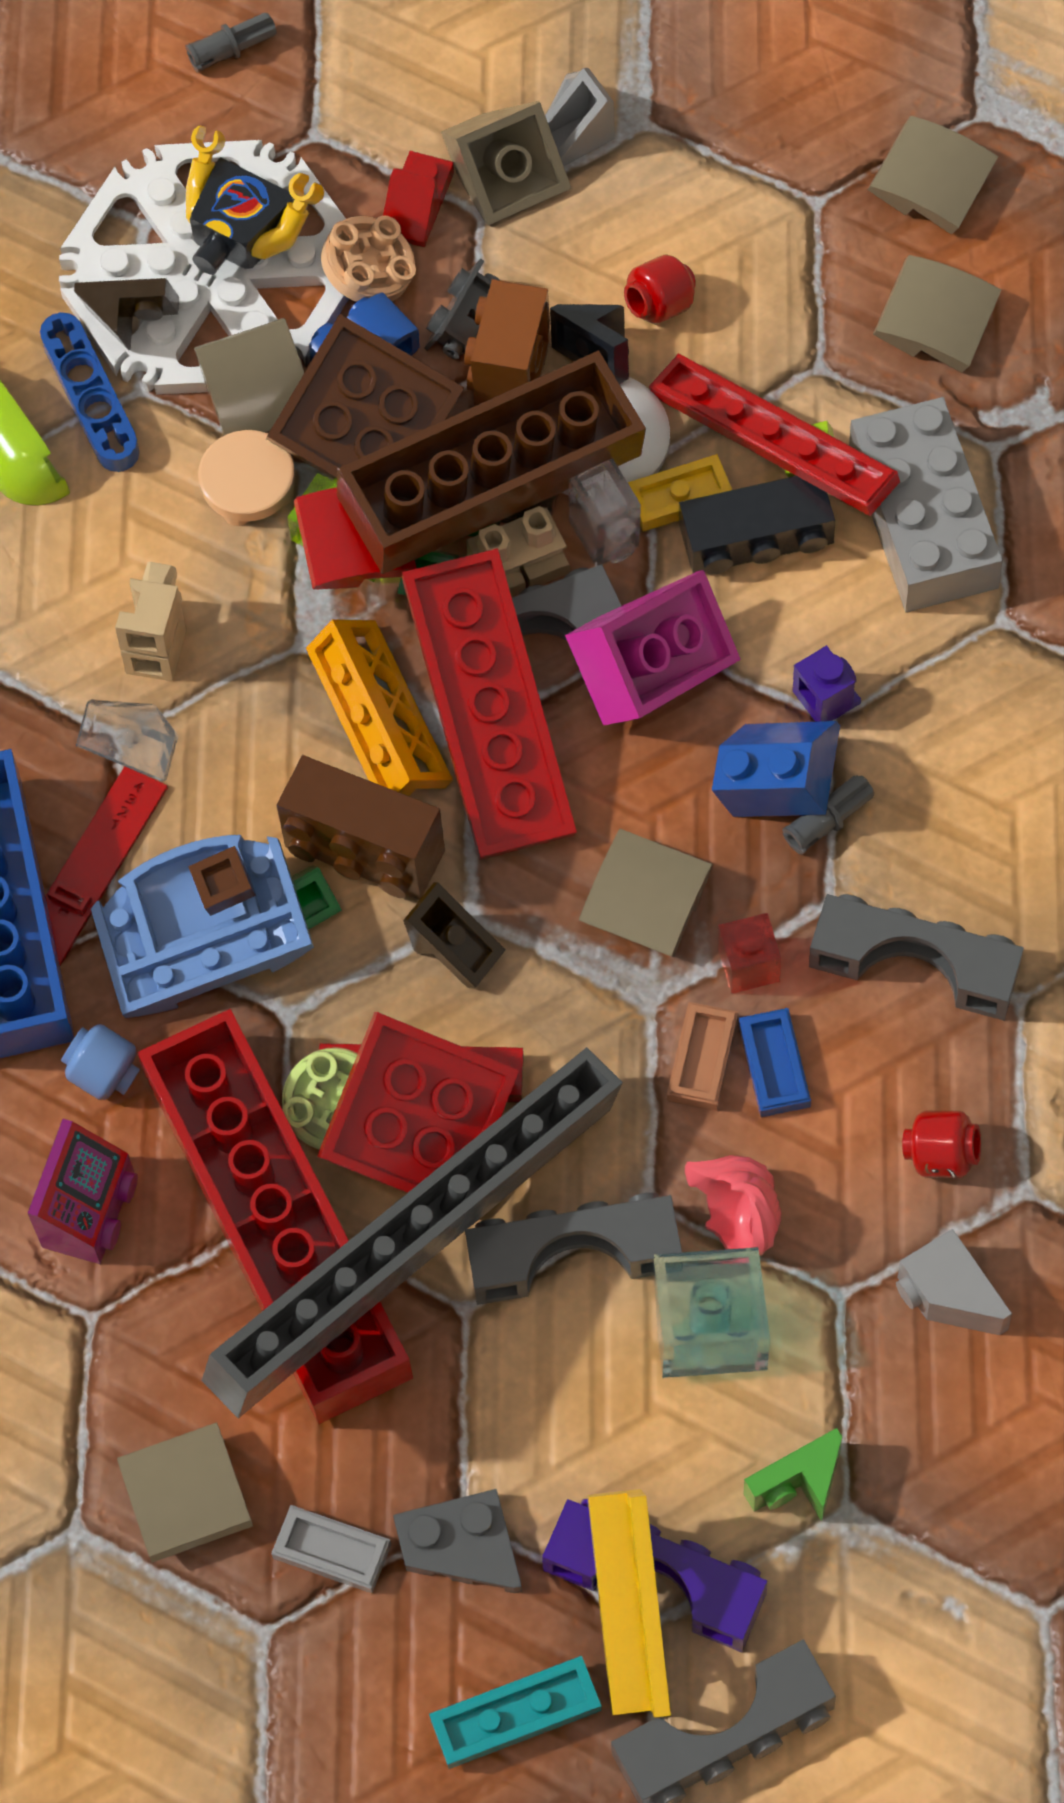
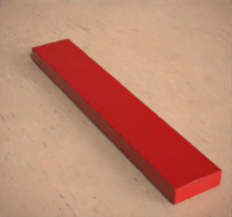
(775, 434)

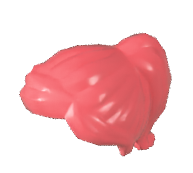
(739, 1200)

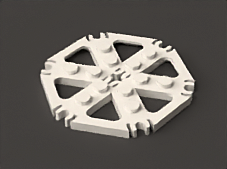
(227, 294)

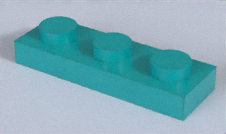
(515, 1712)

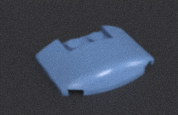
(168, 946)

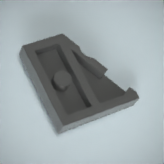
(460, 1541)

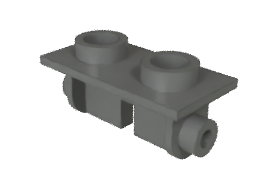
(451, 324)

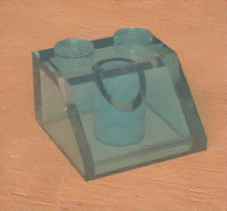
(711, 1312)

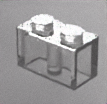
(604, 513)

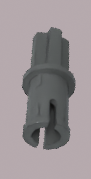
(230, 41)
(841, 804)

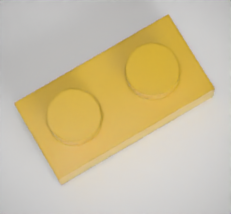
(664, 490)

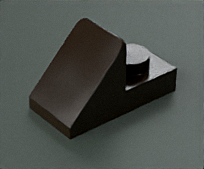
(121, 300)
(452, 935)

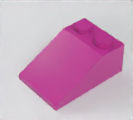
(653, 649)

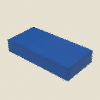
(774, 1062)

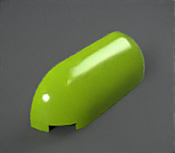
(24, 464)

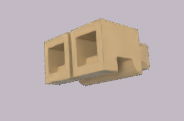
(525, 543)
(156, 631)

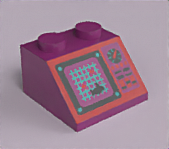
(81, 1194)

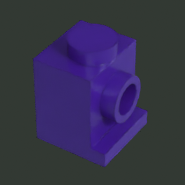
(825, 685)

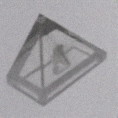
(129, 735)

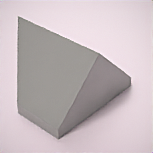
(580, 116)

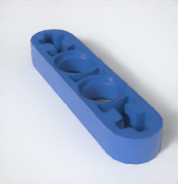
(87, 392)

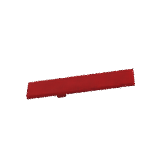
(100, 854)

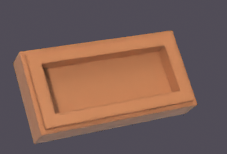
(702, 1056)

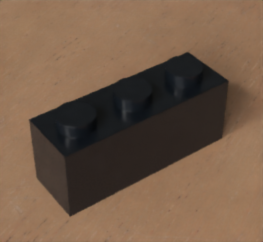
(755, 524)

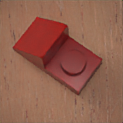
(417, 195)

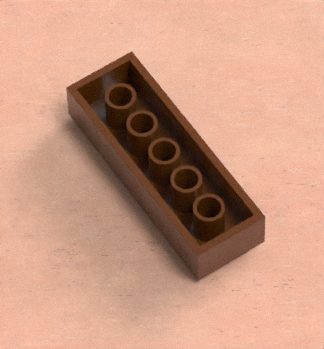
(488, 461)

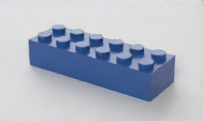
(31, 981)

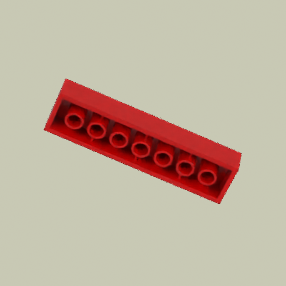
(266, 1198)

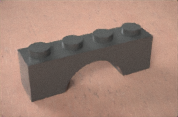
(565, 603)
(858, 935)
(511, 1253)
(665, 1761)

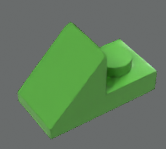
(808, 1467)

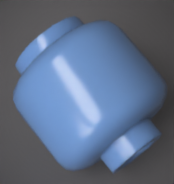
(100, 1062)

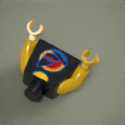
(239, 213)

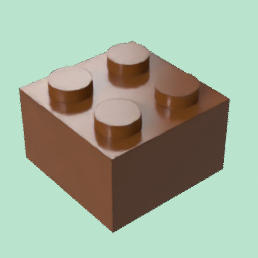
(509, 341)

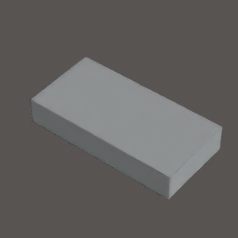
(331, 1549)

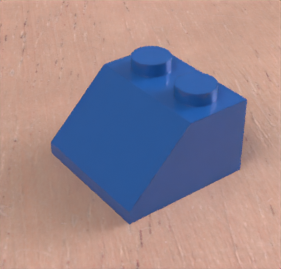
(777, 769)

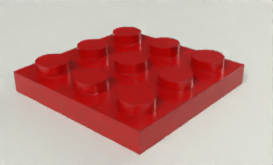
(412, 1104)

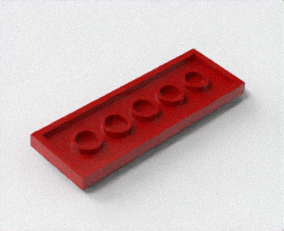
(488, 704)

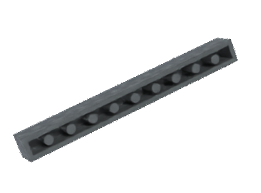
(410, 1233)

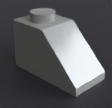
(951, 1287)

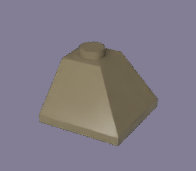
(507, 160)

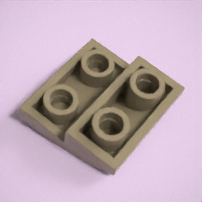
(933, 173)
(937, 312)
(251, 376)
(645, 892)
(184, 1492)

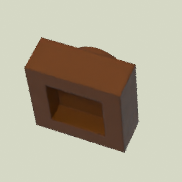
(222, 880)

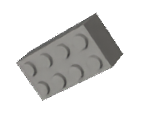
(934, 516)

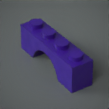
(720, 1595)

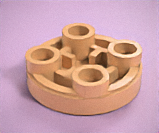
(368, 258)
(246, 477)

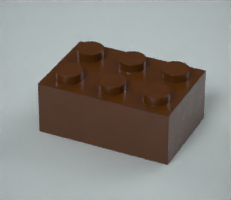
(361, 828)

